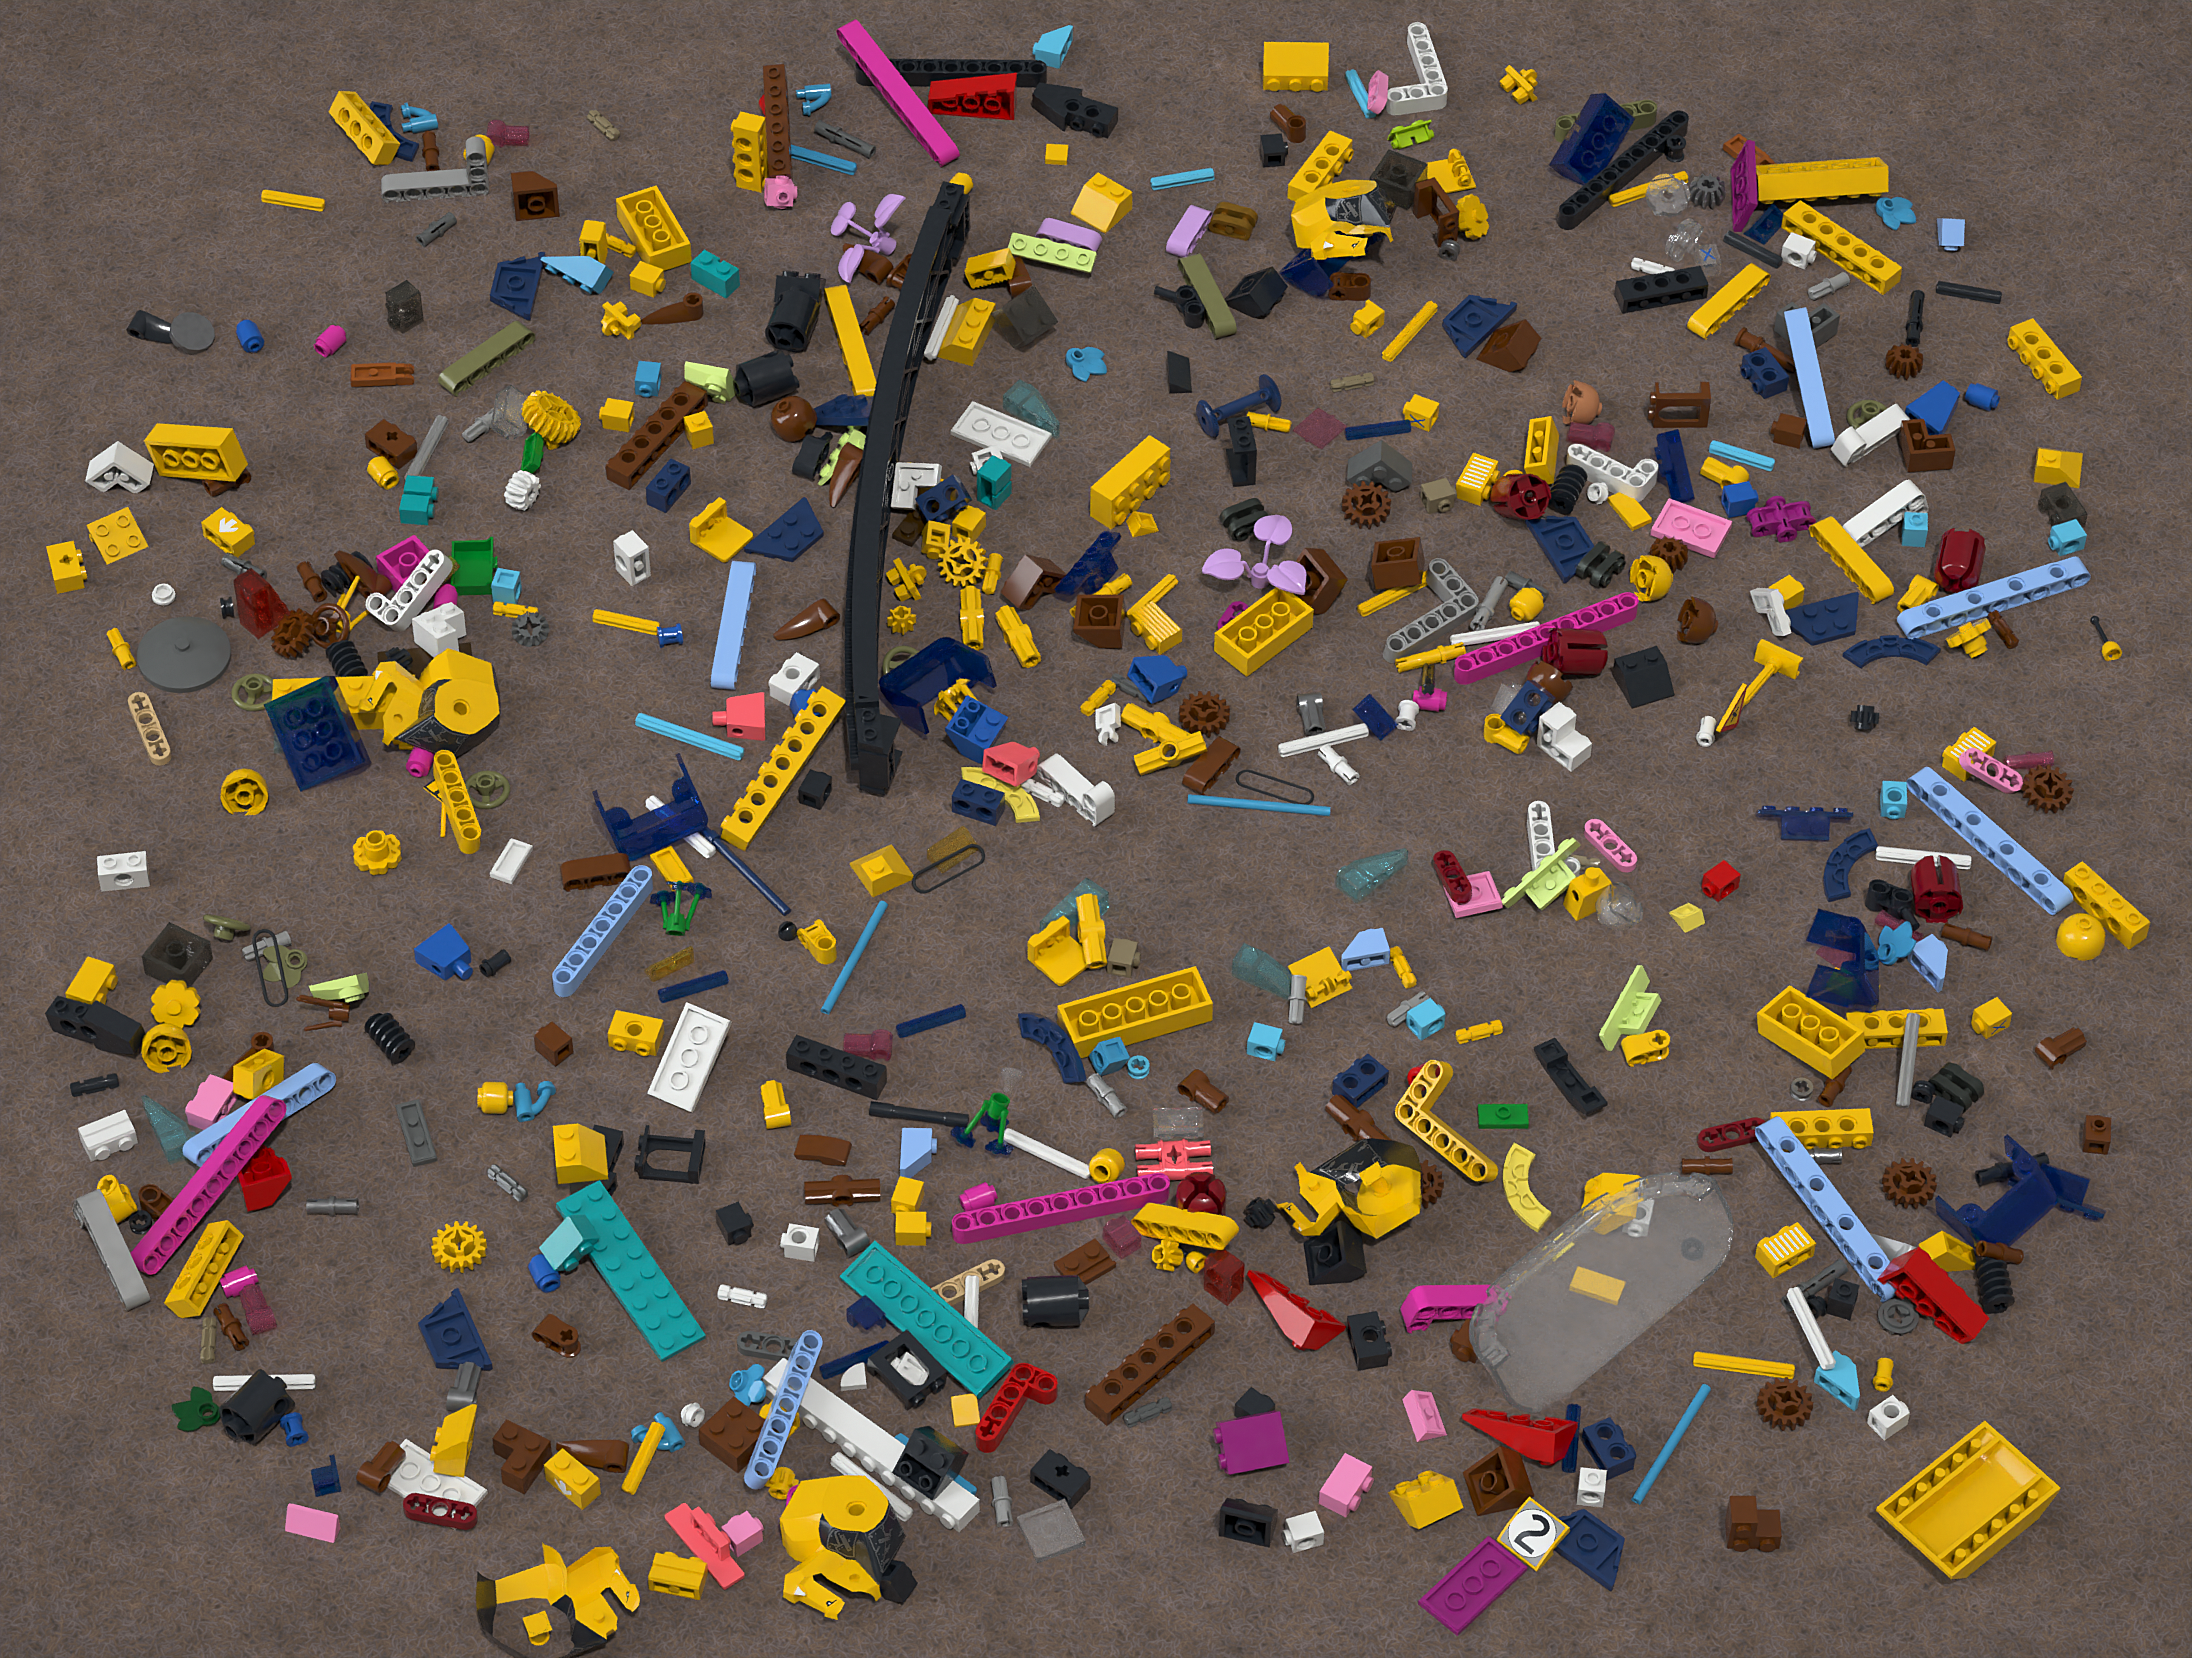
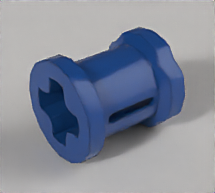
(670, 635)
(294, 1429)

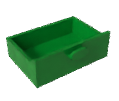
(476, 566)

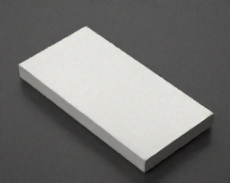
(990, 428)
(689, 1057)
(417, 1476)

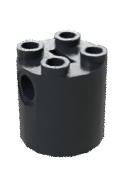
(792, 320)
(765, 378)
(1054, 1301)
(255, 1407)

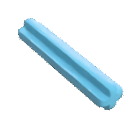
(1359, 92)
(1181, 179)
(1741, 455)

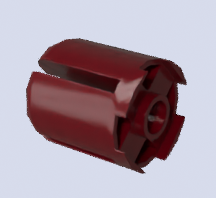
(1520, 496)
(1959, 560)
(1576, 651)
(1936, 887)
(1202, 1194)

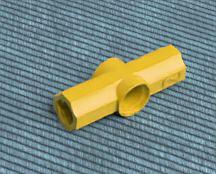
(972, 617)
(1018, 636)
(1154, 726)
(1185, 748)
(1091, 931)

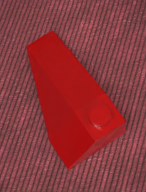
(263, 1178)
(1299, 1322)
(1536, 1439)

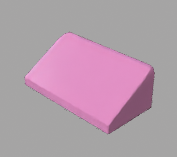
(1423, 1415)
(312, 1523)

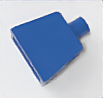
(1156, 676)
(445, 954)

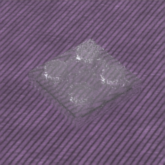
(1178, 1122)
(1051, 1531)

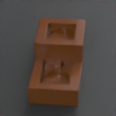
(823, 1148)

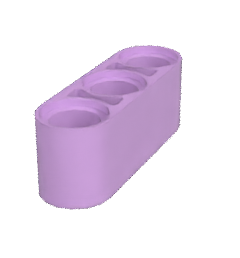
(1188, 231)
(1070, 234)

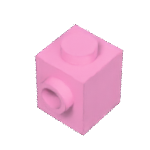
(743, 1532)

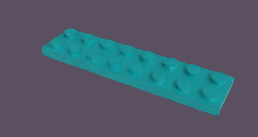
(634, 1274)
(929, 1318)

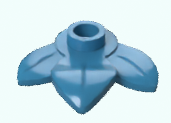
(1895, 211)
(1086, 362)
(1895, 943)
(748, 1384)

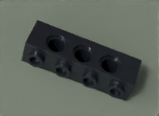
(1661, 289)
(836, 1067)

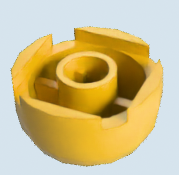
(1653, 574)
(245, 788)
(2081, 936)
(164, 1044)

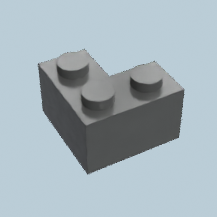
(1822, 320)
(1382, 465)

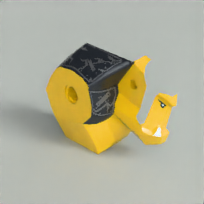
(1342, 207)
(446, 709)
(1387, 1194)
(841, 1531)
(569, 1589)

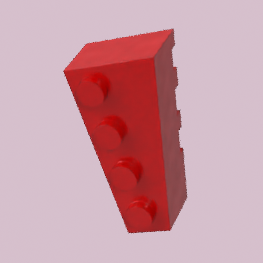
(975, 97)
(1935, 1294)

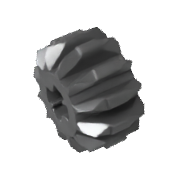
(1707, 191)

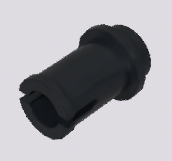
(494, 963)

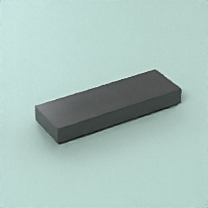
(416, 1133)

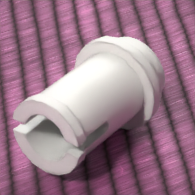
(1706, 734)

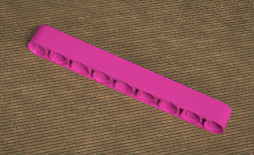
(897, 93)
(1529, 643)
(208, 1184)
(1124, 1195)

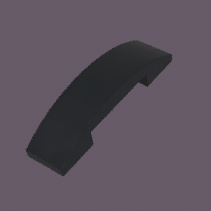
(1569, 1082)

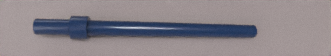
(715, 839)

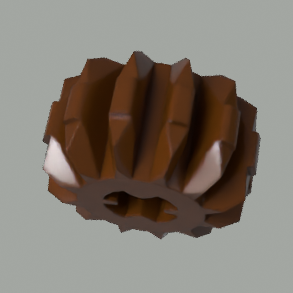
(1904, 361)
(1671, 551)

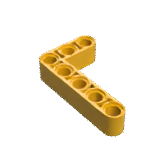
(1439, 1129)

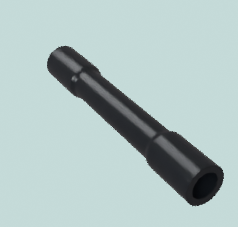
(890, 1111)

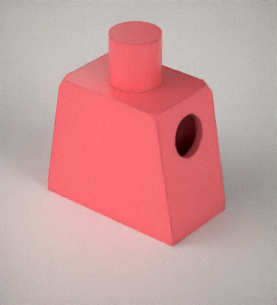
(743, 717)
(1011, 762)

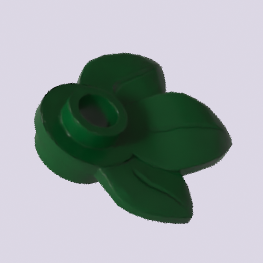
(192, 1412)

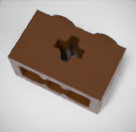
(392, 443)

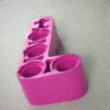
(1440, 1302)

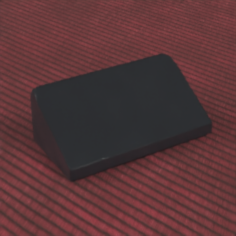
(1178, 373)

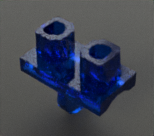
(1375, 716)

